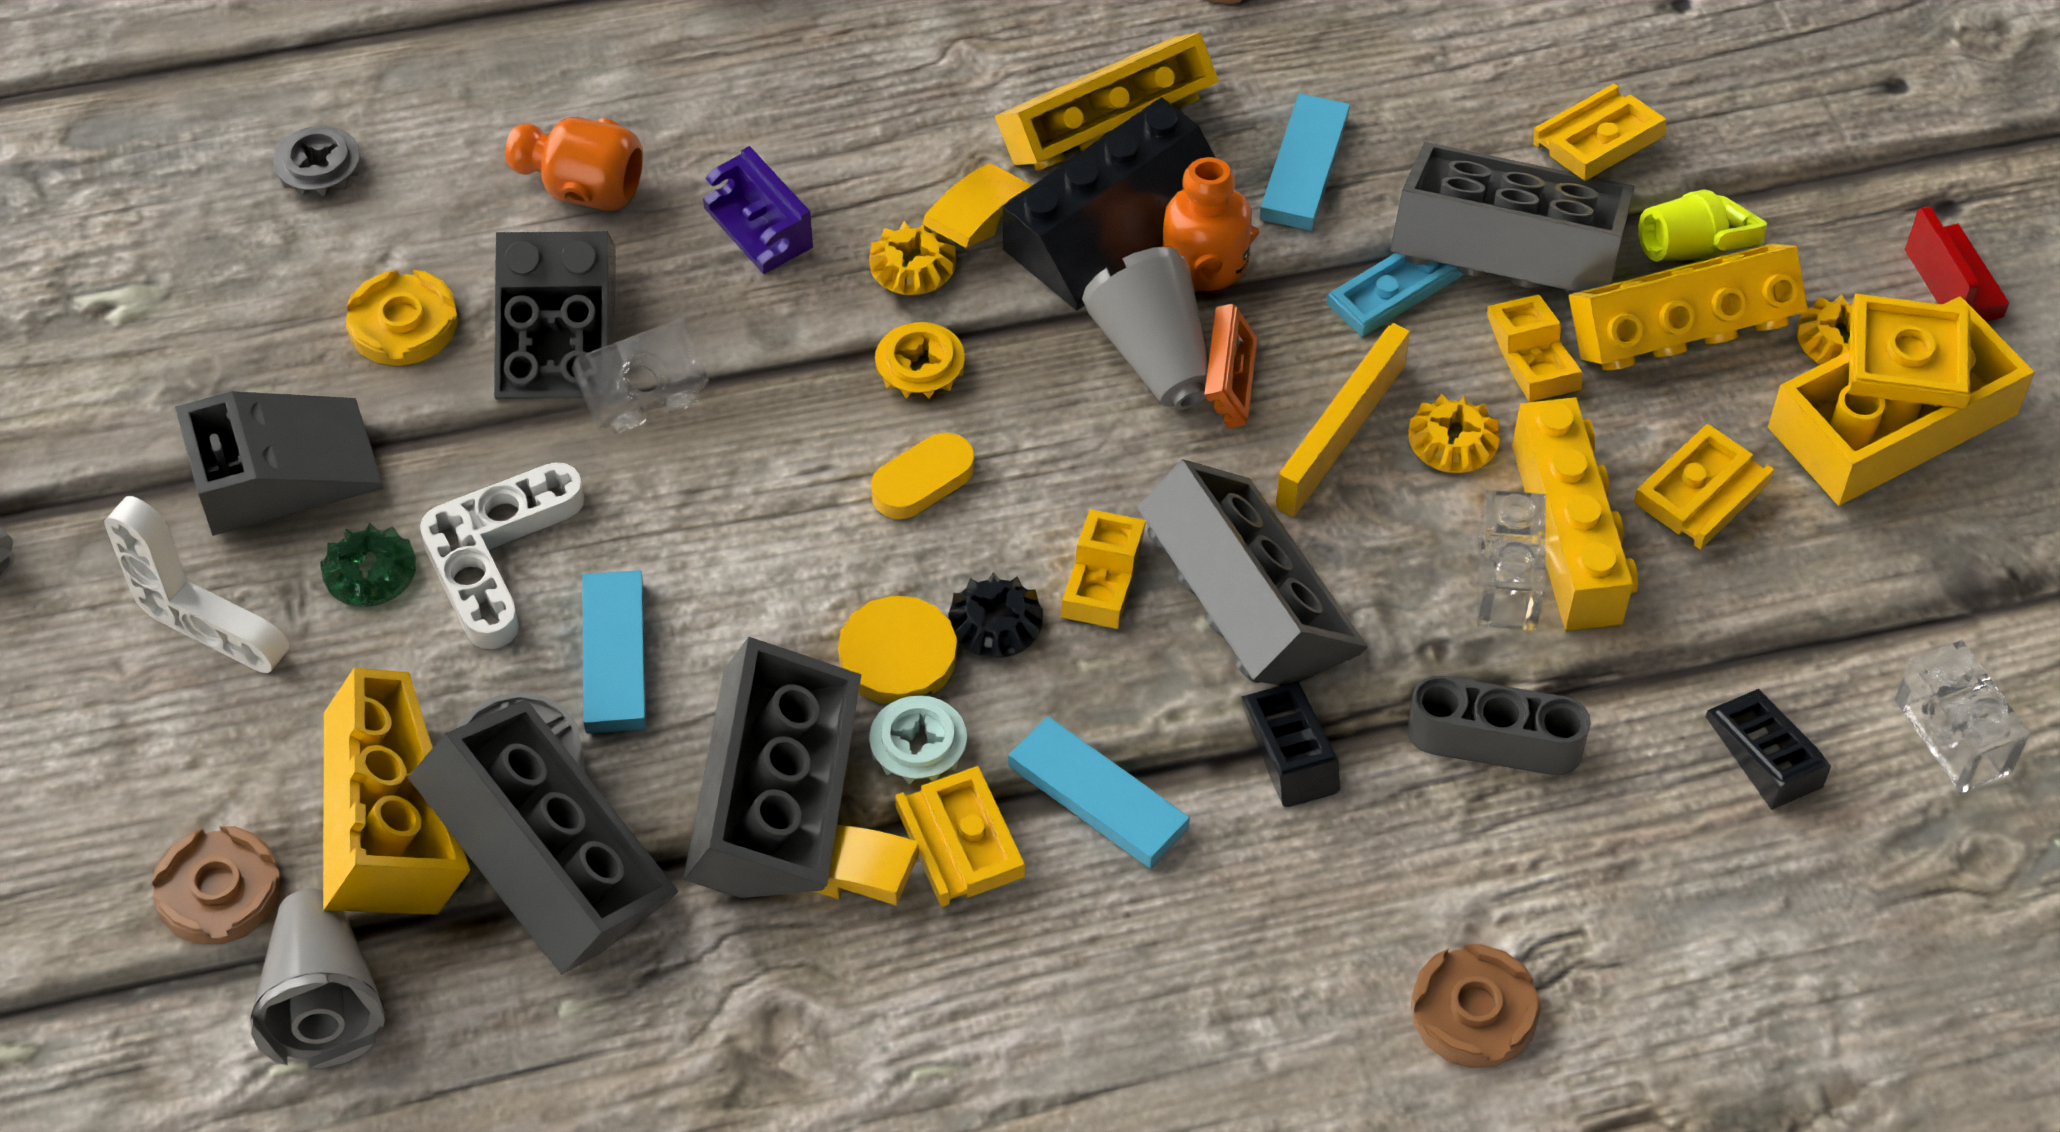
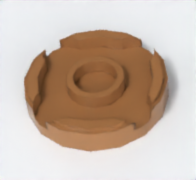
(216, 885)
(1475, 1006)

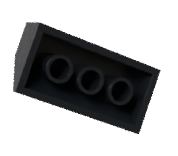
(1103, 201)

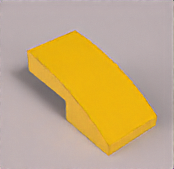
(974, 205)
(1532, 348)
(1103, 569)
(870, 864)

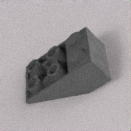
(550, 309)
(274, 455)

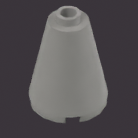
(1154, 323)
(314, 988)

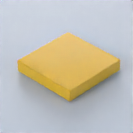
(1910, 351)

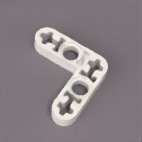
(478, 534)
(165, 594)

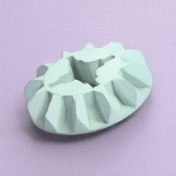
(898, 725)

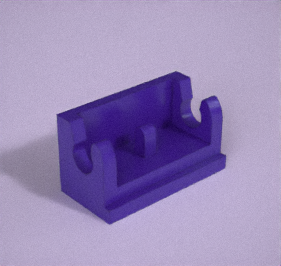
(759, 211)

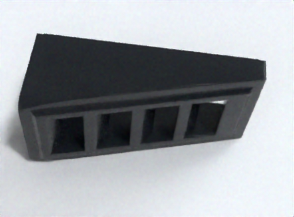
(1301, 776)
(1775, 785)

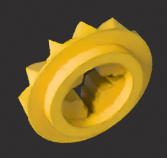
(924, 272)
(1817, 329)
(906, 345)
(1472, 448)

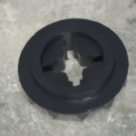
(1005, 634)

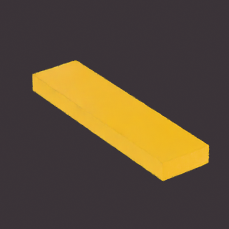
(1342, 420)

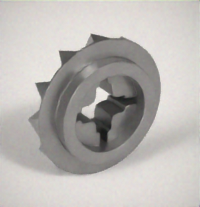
(322, 145)

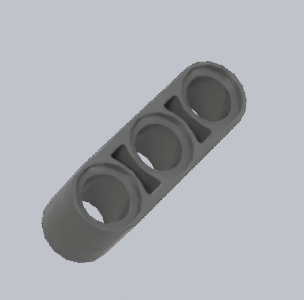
(1526, 714)

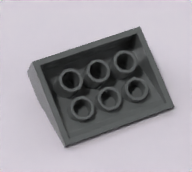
(1511, 220)

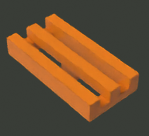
(1231, 365)

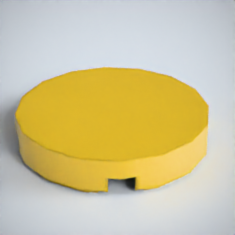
(401, 317)
(898, 648)

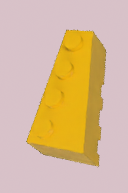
(378, 831)

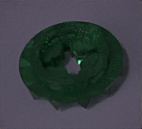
(387, 576)

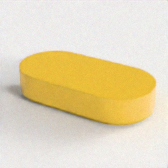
(922, 475)

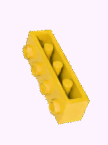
(1105, 99)
(1687, 305)
(1581, 531)

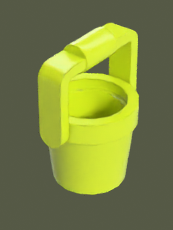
(1698, 228)

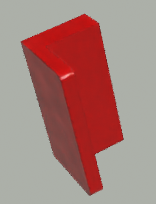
(1953, 266)

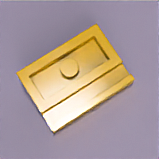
(1599, 132)
(1703, 486)
(960, 836)

